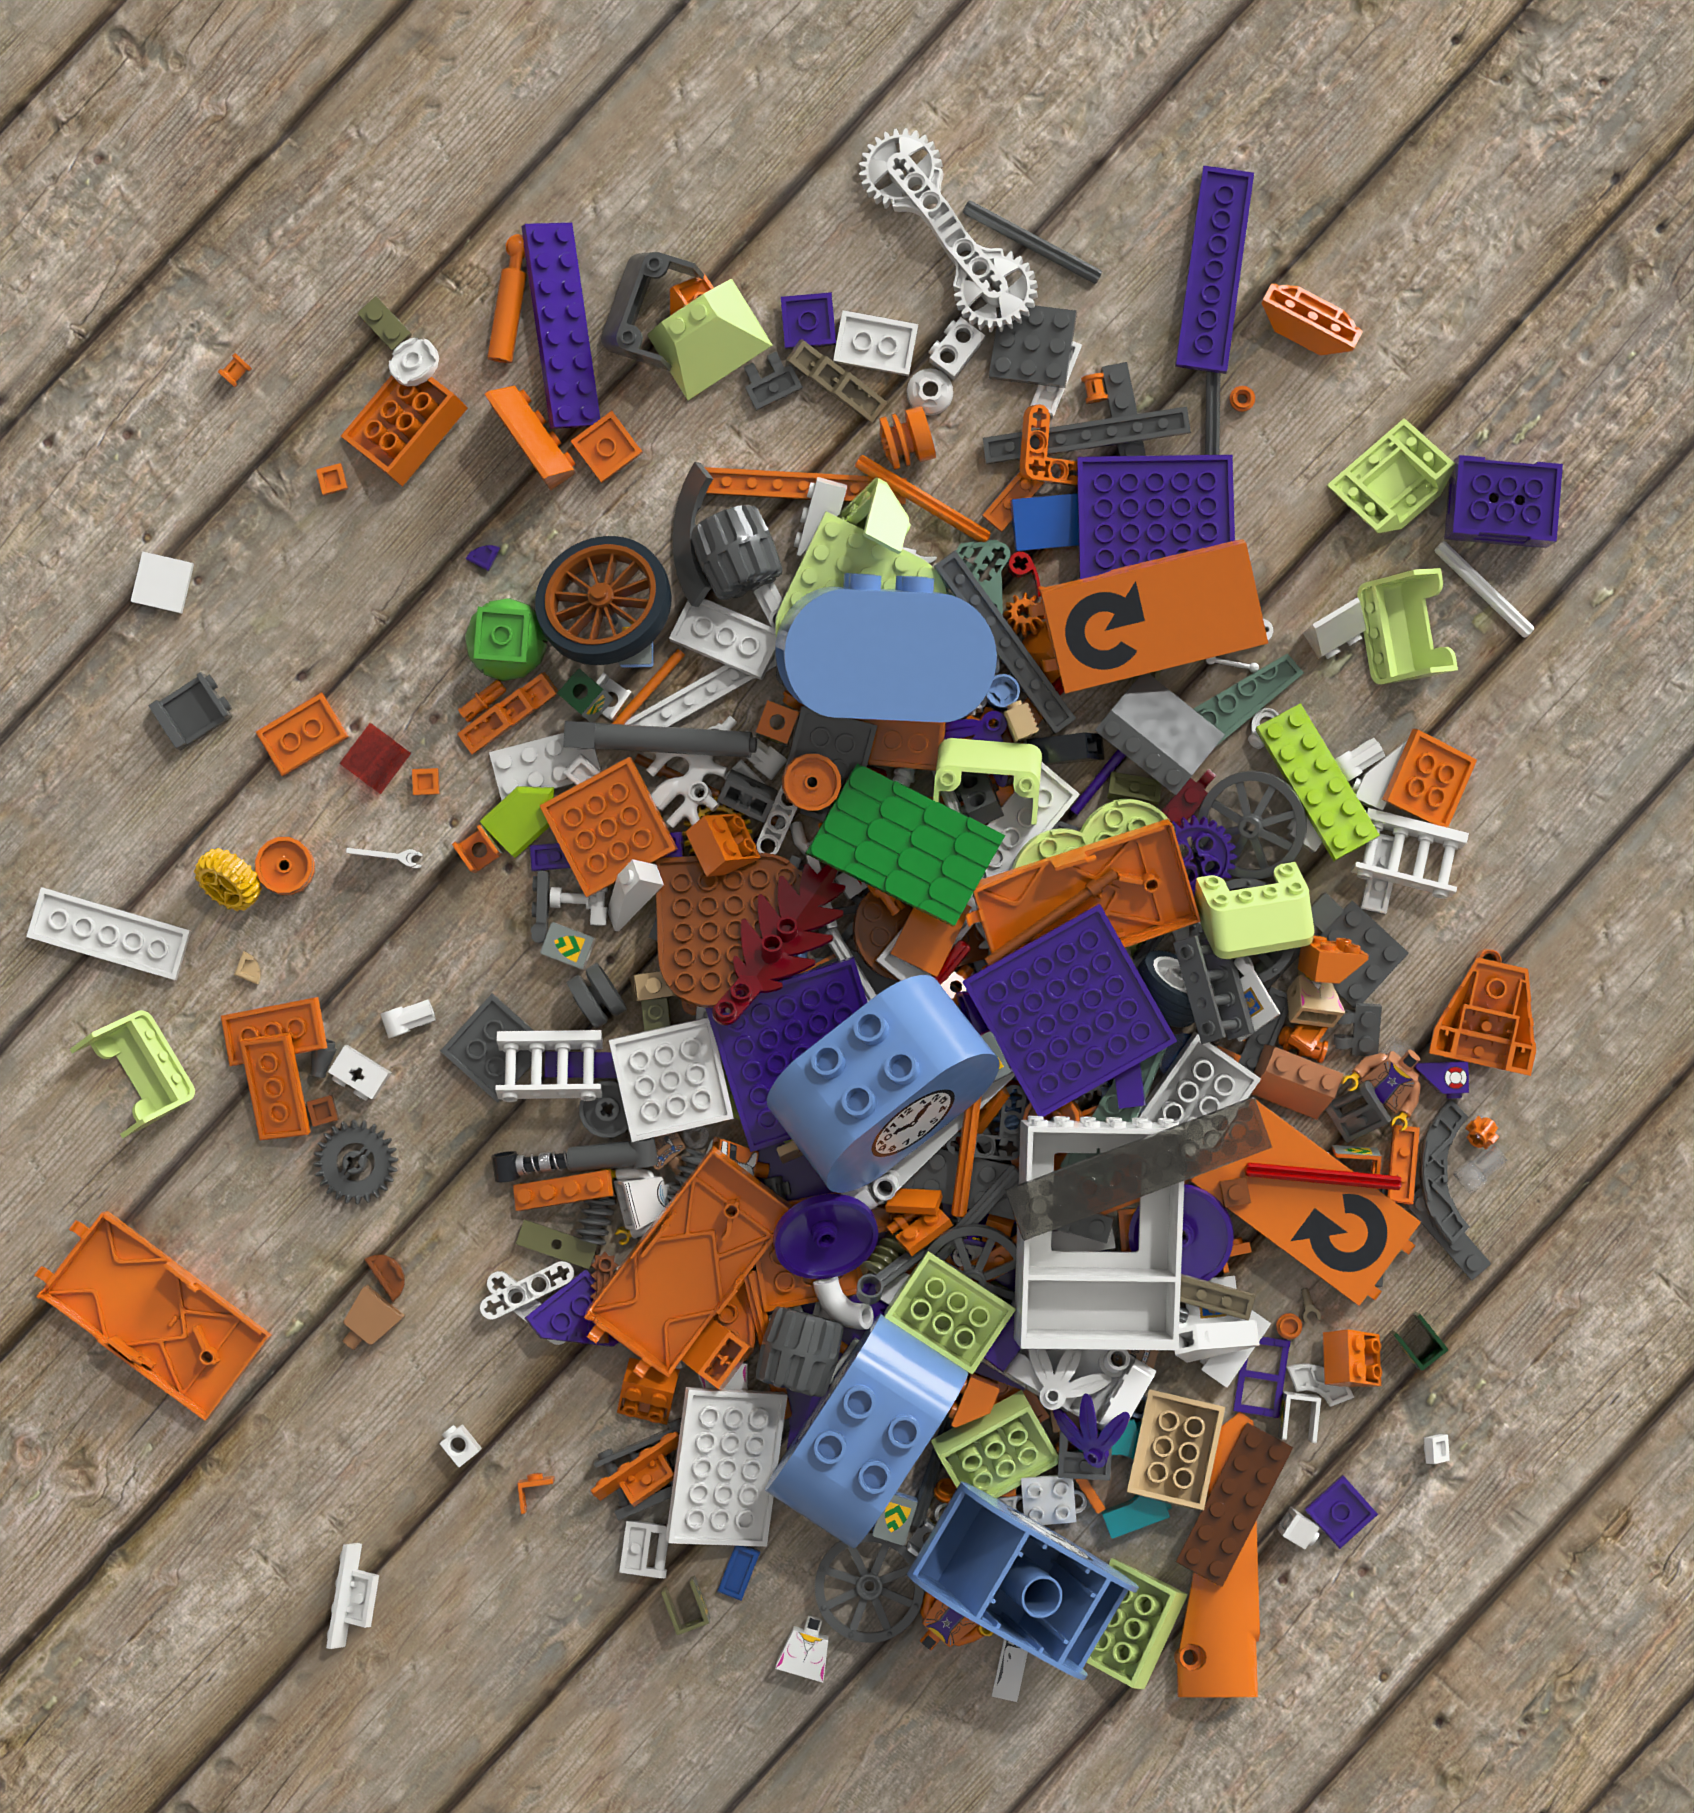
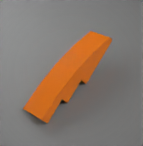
(508, 713)

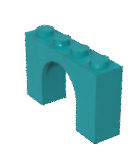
(1138, 1510)

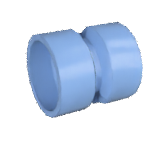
(1003, 692)

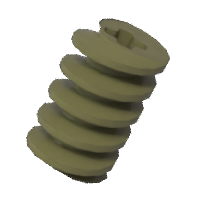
(883, 1255)

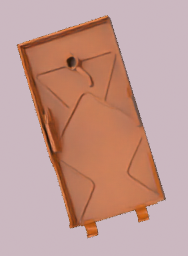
(688, 1263)

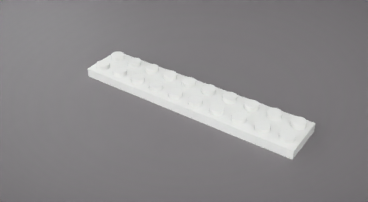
(1054, 801)

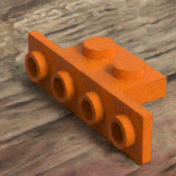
(642, 1475)

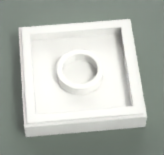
(162, 582)

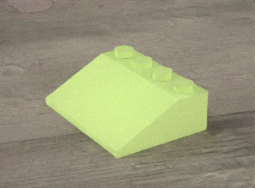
(949, 1312)
(997, 1448)
(1138, 1628)

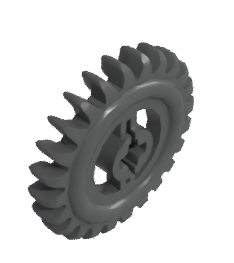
(338, 1180)

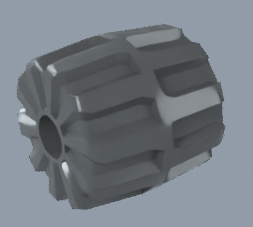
(736, 551)
(799, 1351)

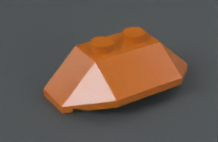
(1310, 320)

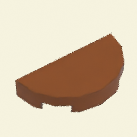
(388, 1273)

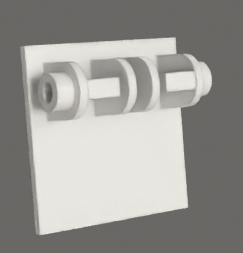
(1049, 1499)

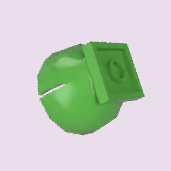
(505, 639)

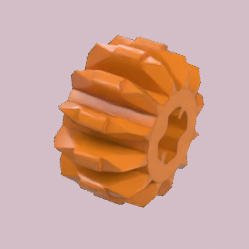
(1019, 622)

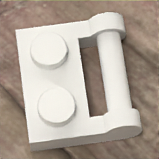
(636, 1549)

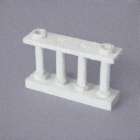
(1426, 834)
(537, 1043)

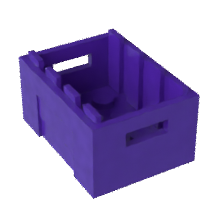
(1476, 519)

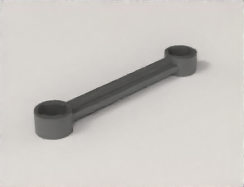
(891, 1273)

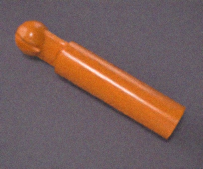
(508, 304)

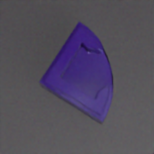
(483, 556)

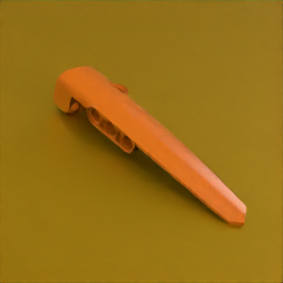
(1223, 1621)

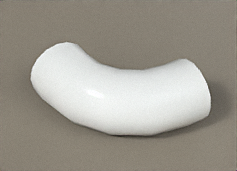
(839, 1307)

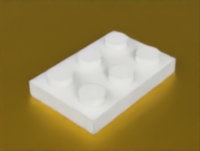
(875, 343)

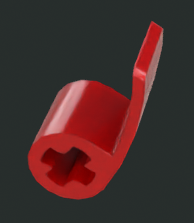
(1029, 567)

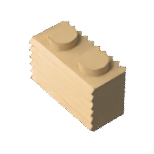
(1020, 722)

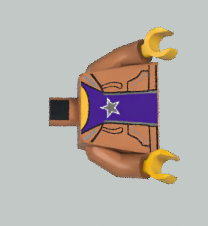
(1393, 1081)

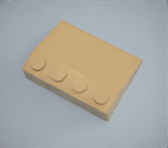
(1176, 1450)

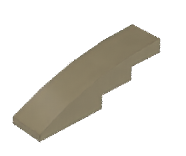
(836, 381)

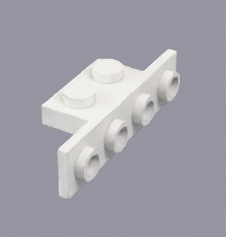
(353, 1597)

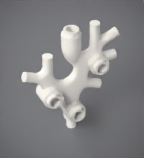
(690, 784)

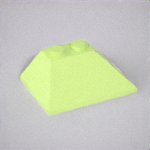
(709, 338)
(1394, 478)

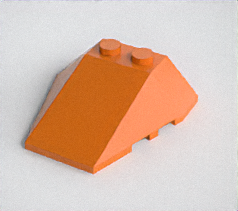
(1489, 1019)

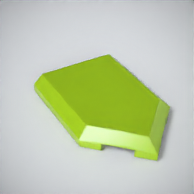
(518, 818)

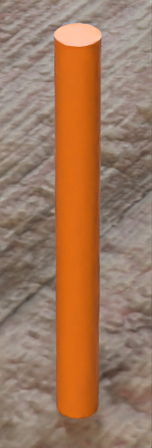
(648, 689)

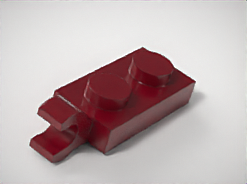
(1188, 798)

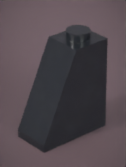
(1070, 748)

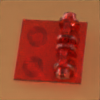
(375, 758)

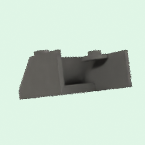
(619, 332)

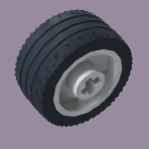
(1166, 985)

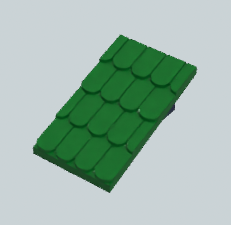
(905, 844)

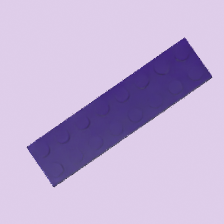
(1214, 269)
(561, 325)

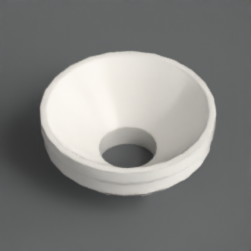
(935, 404)

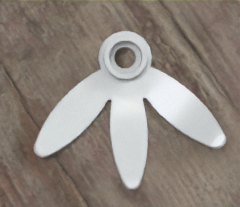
(1059, 1381)

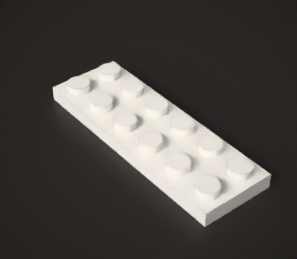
(108, 933)

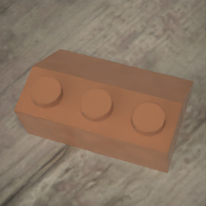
(1295, 1082)

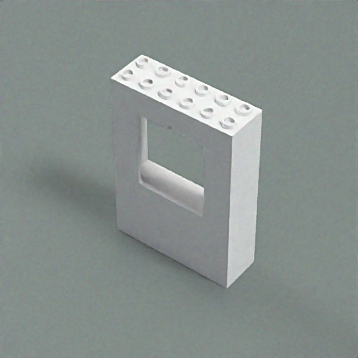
(1098, 1295)

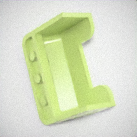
(1399, 627)
(1255, 917)

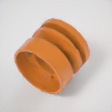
(907, 438)

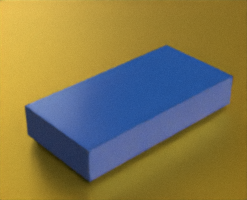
(738, 1571)

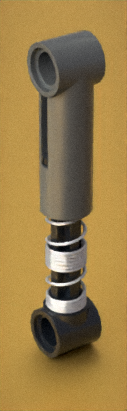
(510, 1166)

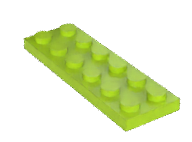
(1317, 782)

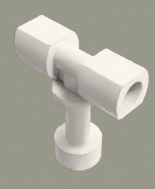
(594, 903)

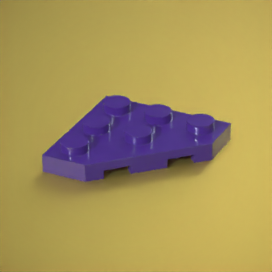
(564, 1312)

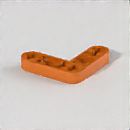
(1039, 456)

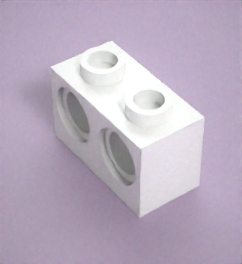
(961, 351)

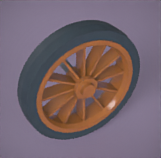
(603, 600)

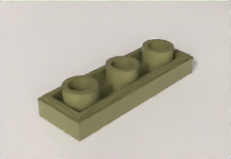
(541, 1240)

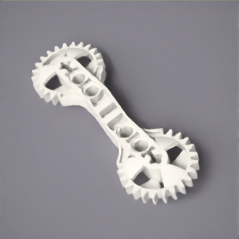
(948, 230)

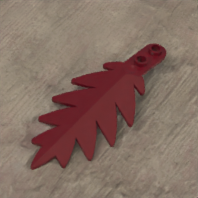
(781, 940)

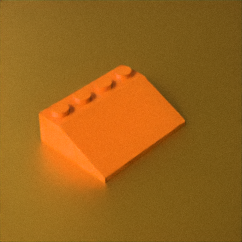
(404, 425)
(531, 435)

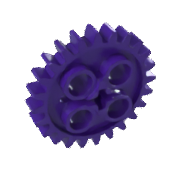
(1215, 850)

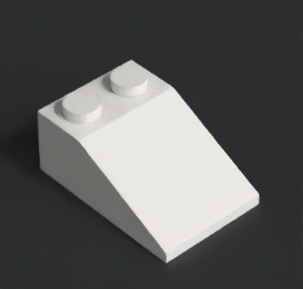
(1336, 629)

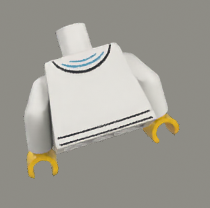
(640, 1199)

